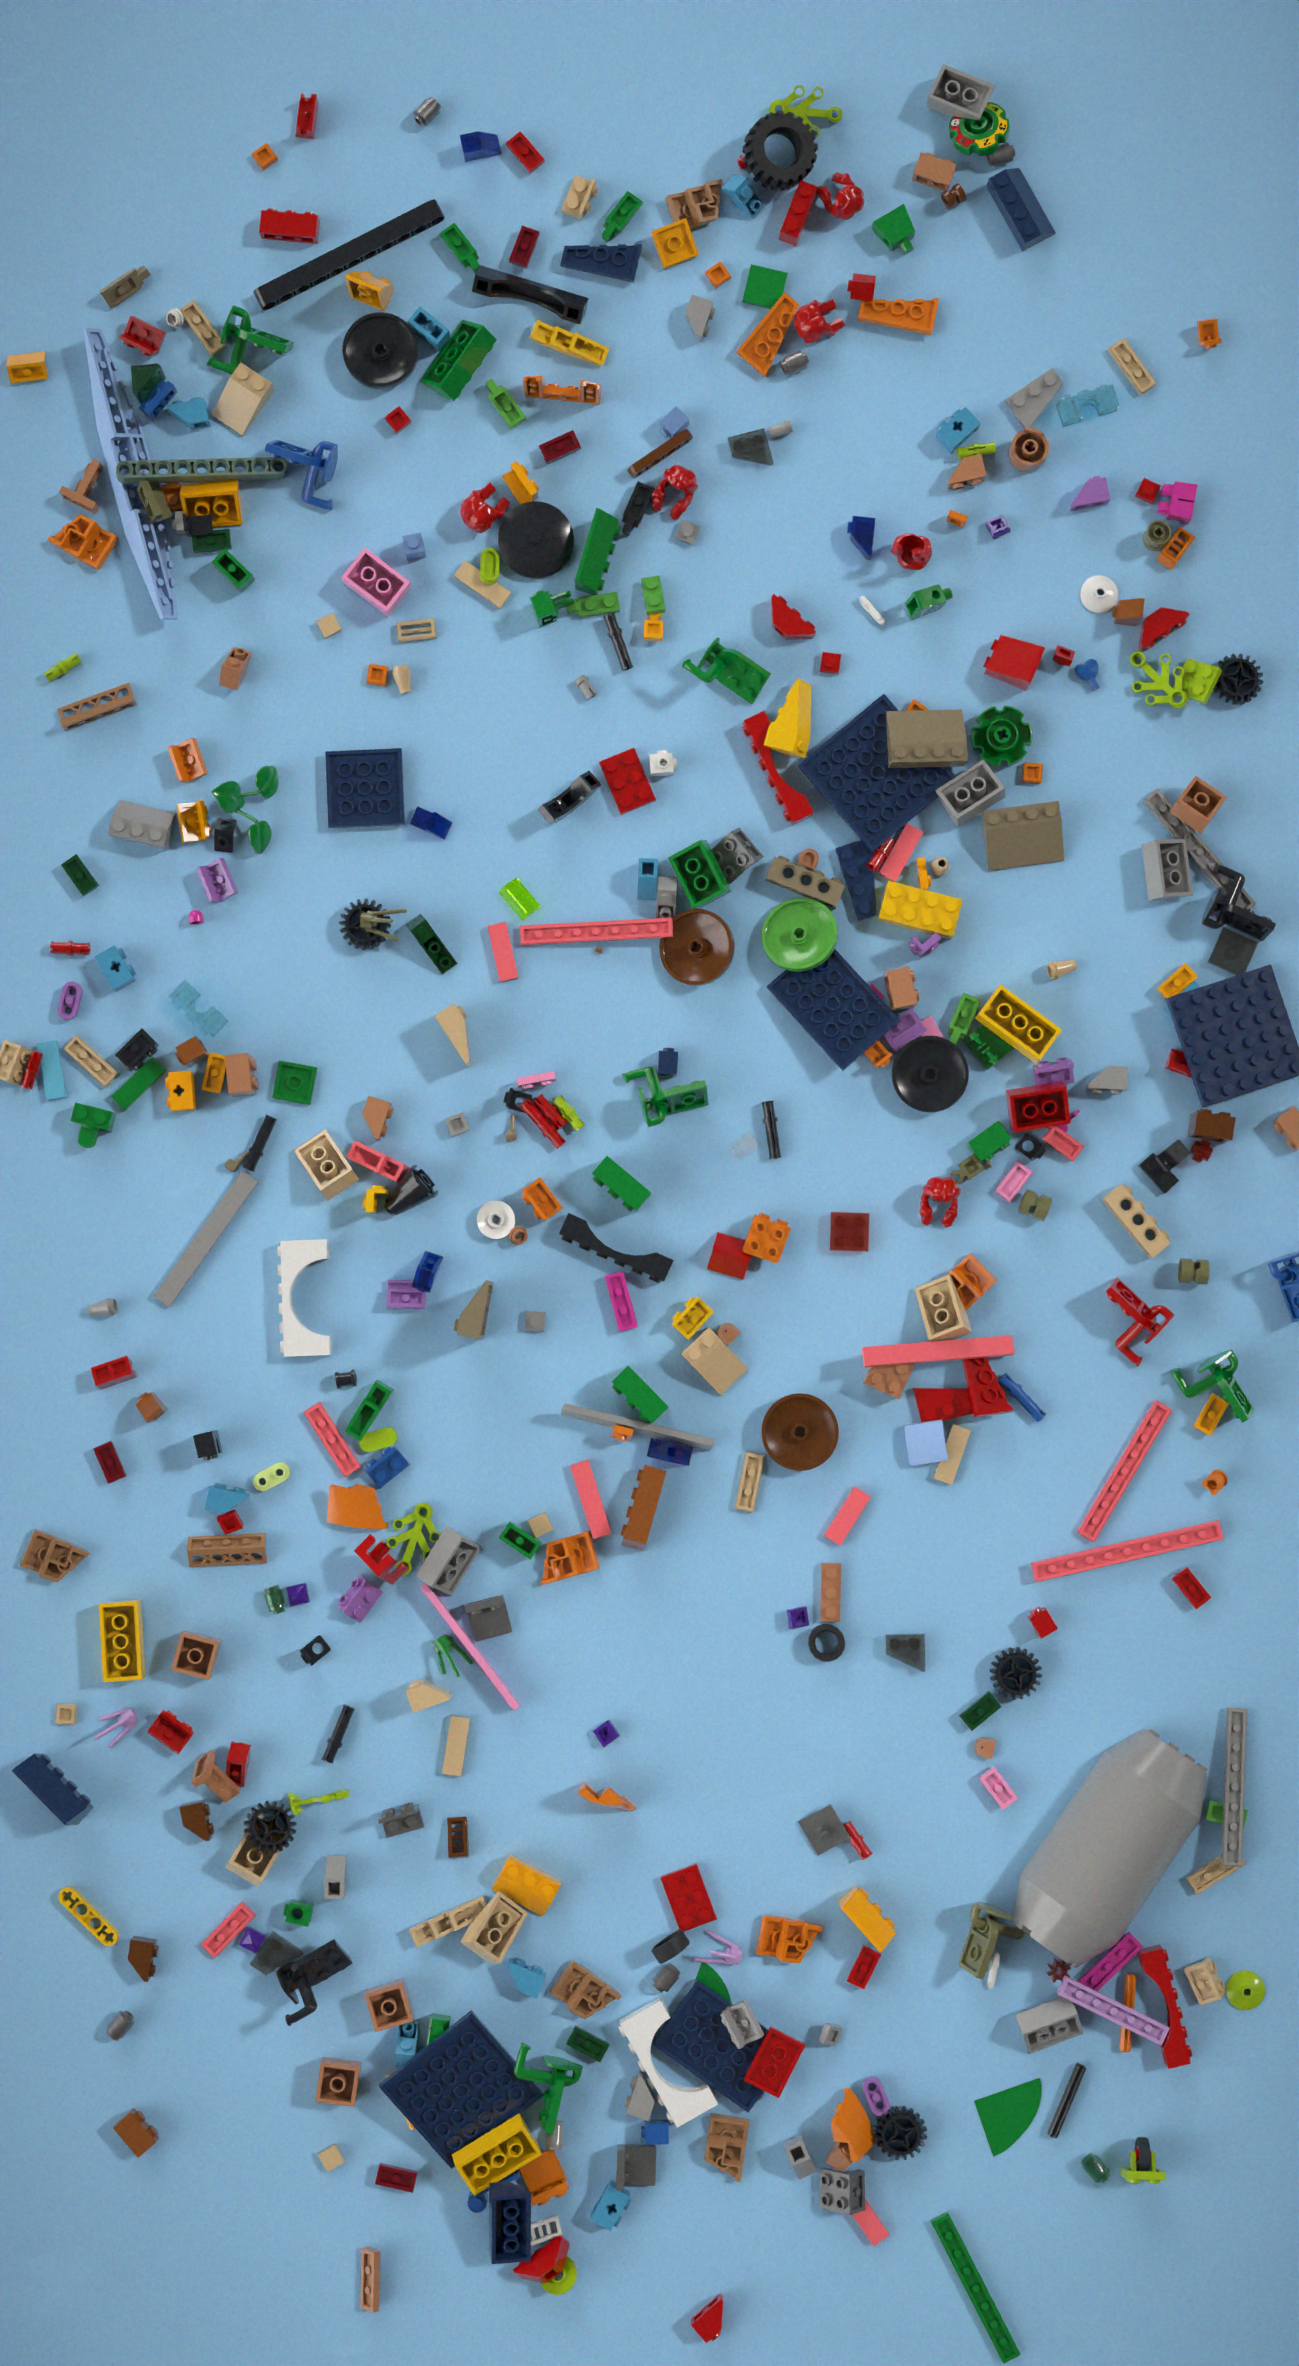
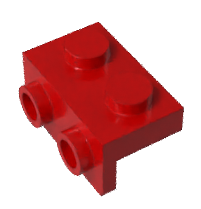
(143, 336)
(171, 1731)

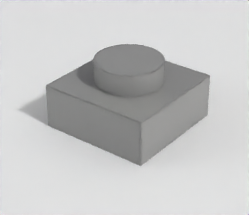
(177, 523)
(687, 532)
(457, 1124)
(535, 1320)
(830, 2034)

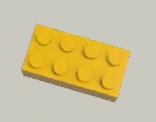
(919, 910)
(1018, 1024)
(122, 1640)
(496, 2154)

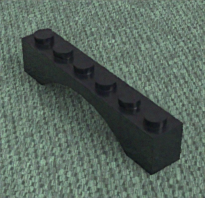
(501, 284)
(652, 1264)

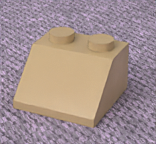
(426, 1694)

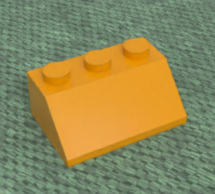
(213, 498)
(526, 1885)
(868, 1917)

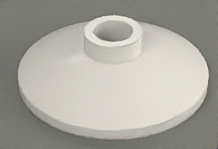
(1095, 602)
(491, 1210)

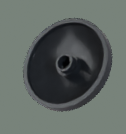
(380, 350)
(535, 540)
(930, 1074)

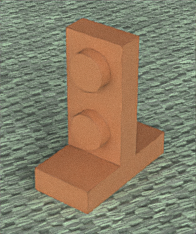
(84, 488)
(214, 1778)

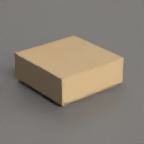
(329, 625)
(540, 1524)
(66, 1713)
(331, 2157)

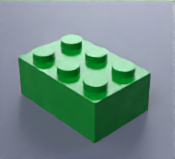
(699, 874)
(620, 1184)
(639, 1395)

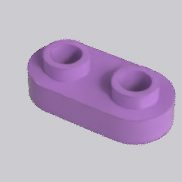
(68, 1000)
(876, 2095)

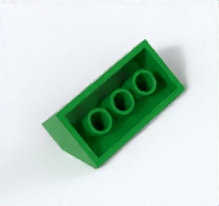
(458, 359)
(596, 553)

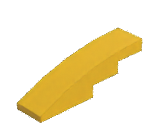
(568, 343)

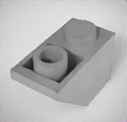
(698, 315)
(666, 897)
(1110, 1079)
(335, 1877)
(641, 2099)
(799, 2157)

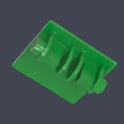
(987, 1046)

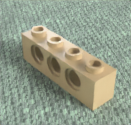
(1113, 1202)

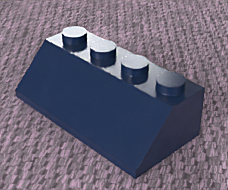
(1019, 208)
(53, 1789)
(509, 2223)

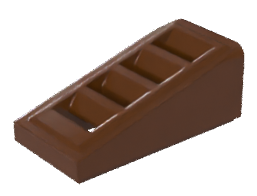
(461, 1854)

